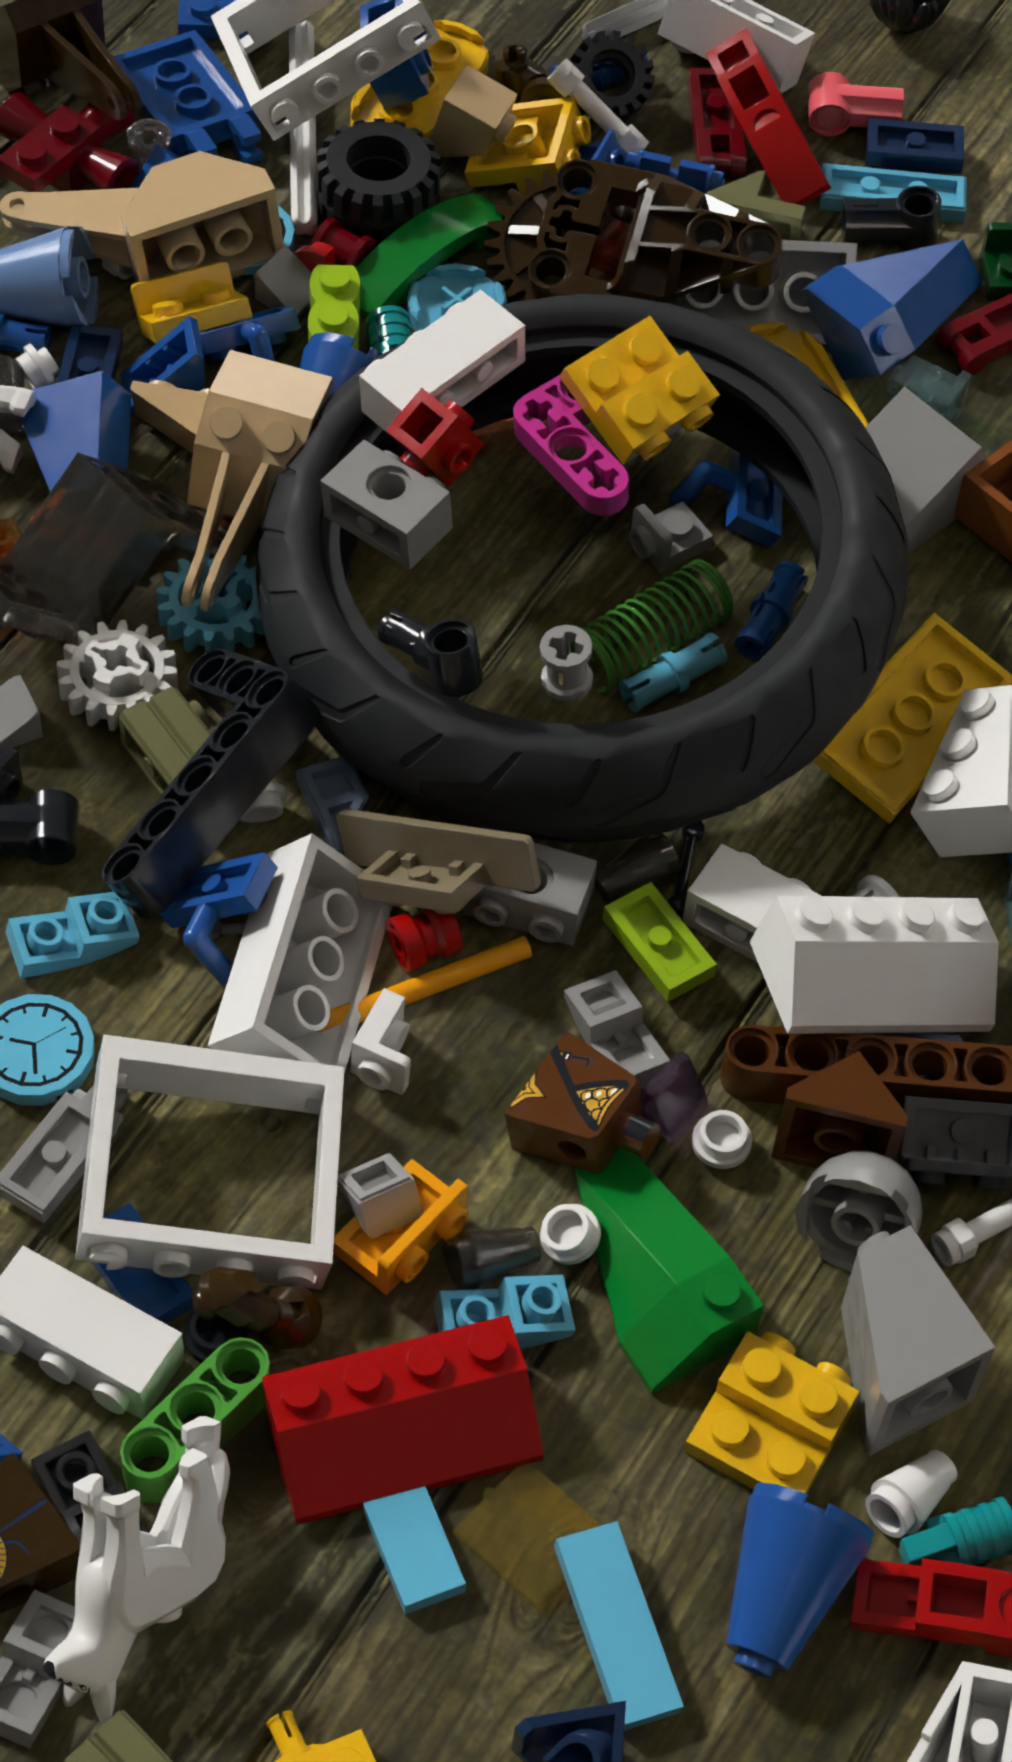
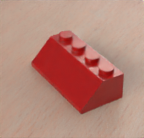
(402, 1418)

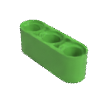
(202, 1392)

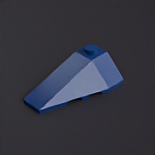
(889, 304)

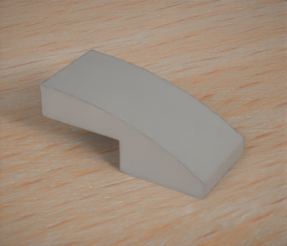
(614, 1026)
(24, 1690)

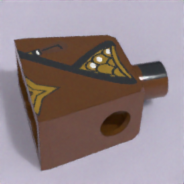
(580, 1110)

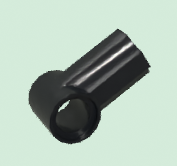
(908, 219)
(42, 827)

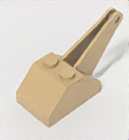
(176, 220)
(246, 436)

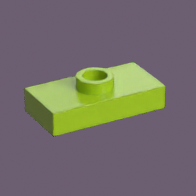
(659, 941)

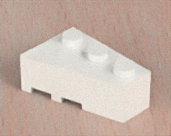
(969, 785)
(970, 1719)

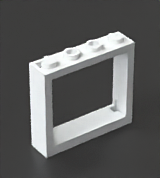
(328, 75)
(224, 1078)

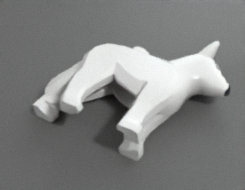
(137, 1576)

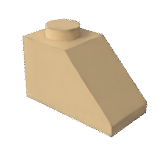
(473, 116)

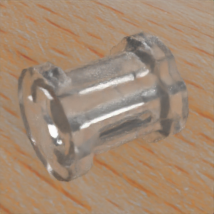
(145, 135)

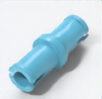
(673, 672)

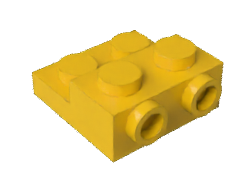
(541, 139)
(640, 391)
(772, 1415)

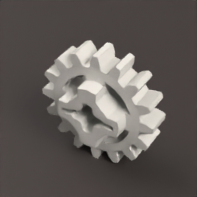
(115, 671)

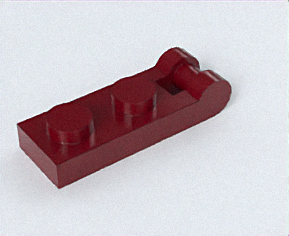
(715, 124)
(990, 325)

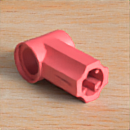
(838, 105)

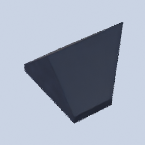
(573, 1735)

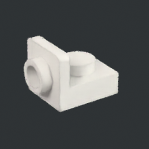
(378, 1043)

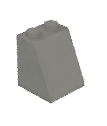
(924, 461)
(908, 1340)

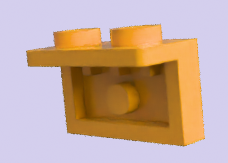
(405, 1250)

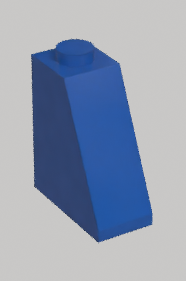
(82, 417)

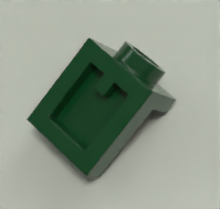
(997, 260)

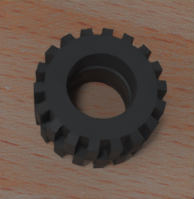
(376, 177)

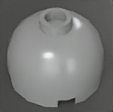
(853, 1200)

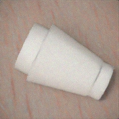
(910, 1494)

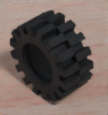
(629, 59)

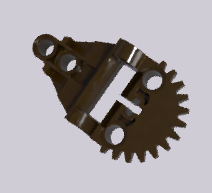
(662, 257)

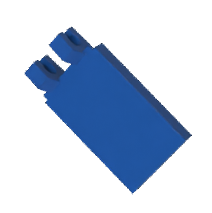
(193, 95)

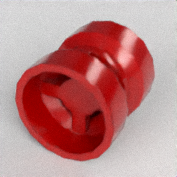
(422, 936)

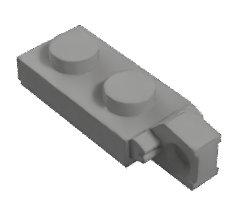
(54, 1155)

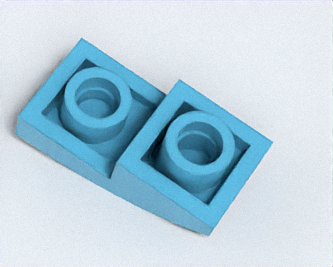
(81, 934)
(534, 1304)

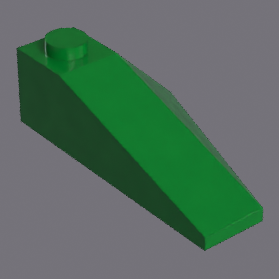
(665, 1276)

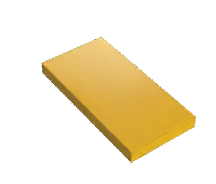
(899, 728)

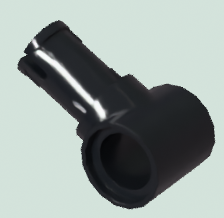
(443, 649)

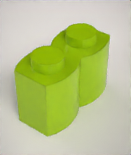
(335, 301)

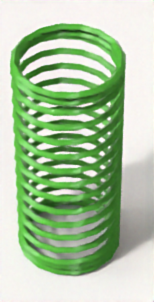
(714, 579)

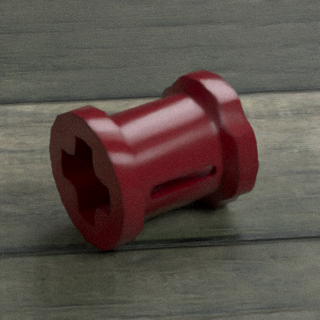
(348, 247)

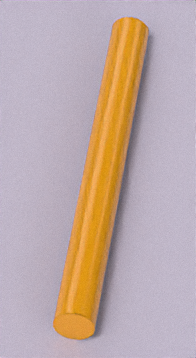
(442, 978)

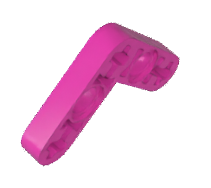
(567, 429)

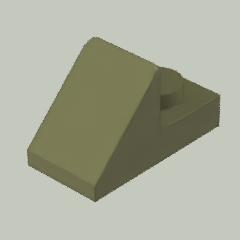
(747, 196)

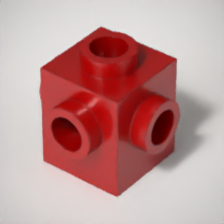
(435, 437)

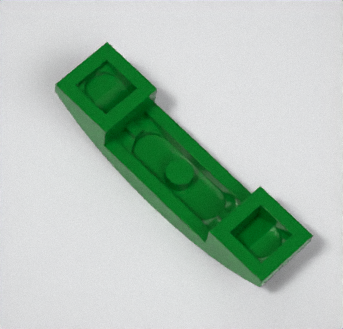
(421, 247)

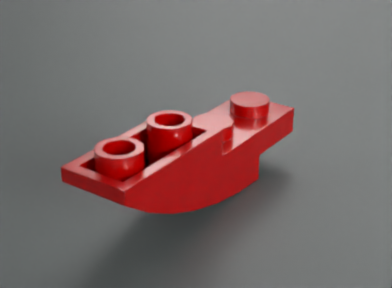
(767, 119)
(936, 1603)

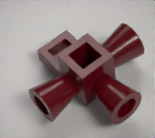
(62, 147)

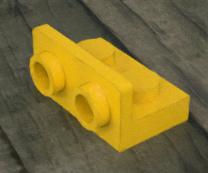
(197, 292)

